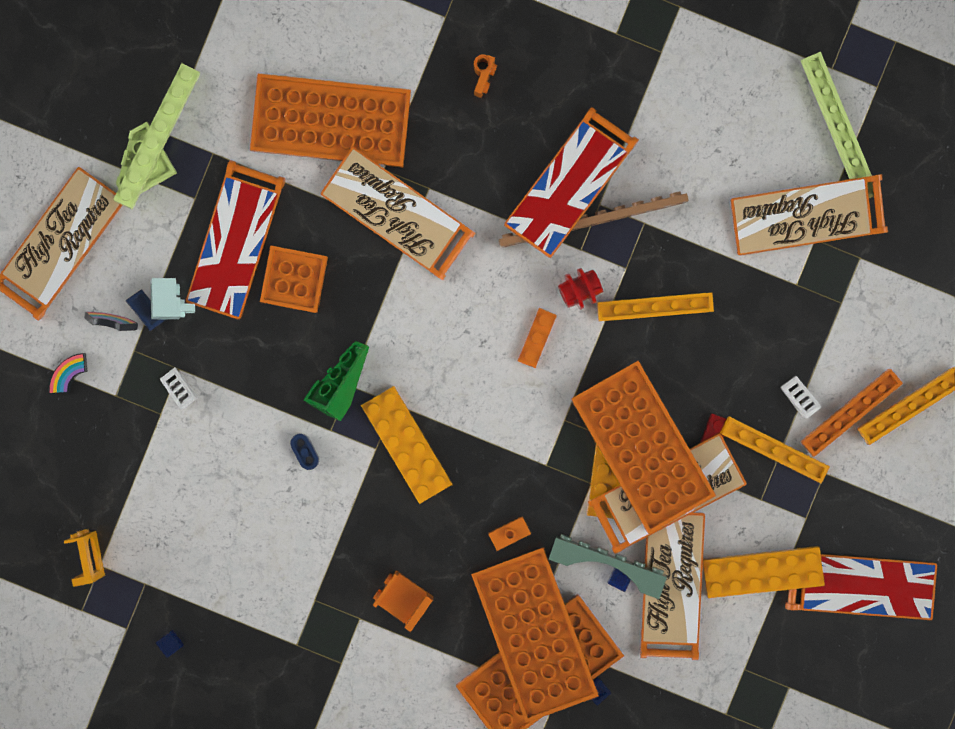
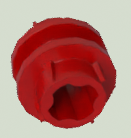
(581, 288)

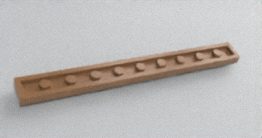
(619, 213)

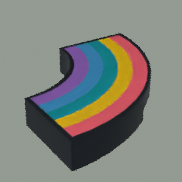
(111, 320)
(67, 372)

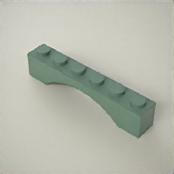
(569, 552)

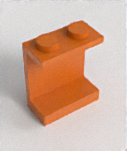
(403, 599)

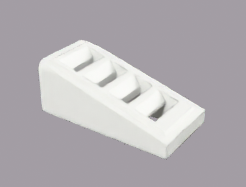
(795, 401)
(182, 404)

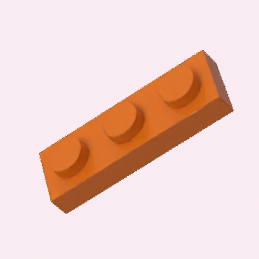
(537, 338)

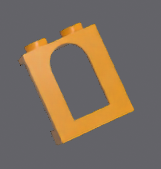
(88, 575)

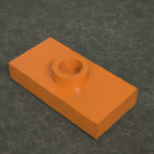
(509, 533)

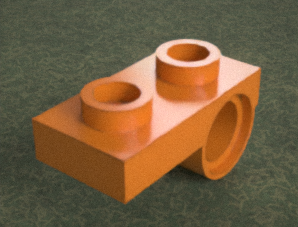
(483, 84)

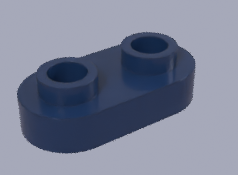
(304, 451)

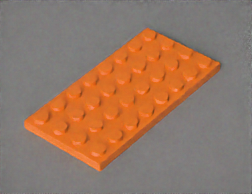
(329, 119)
(643, 447)
(534, 635)
(489, 686)

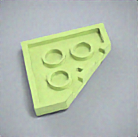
(163, 168)

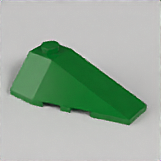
(337, 389)

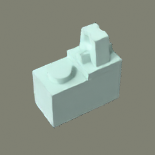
(164, 300)

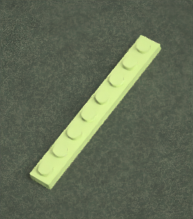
(836, 118)
(157, 136)

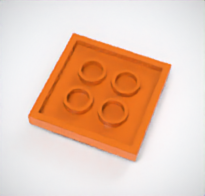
(293, 279)

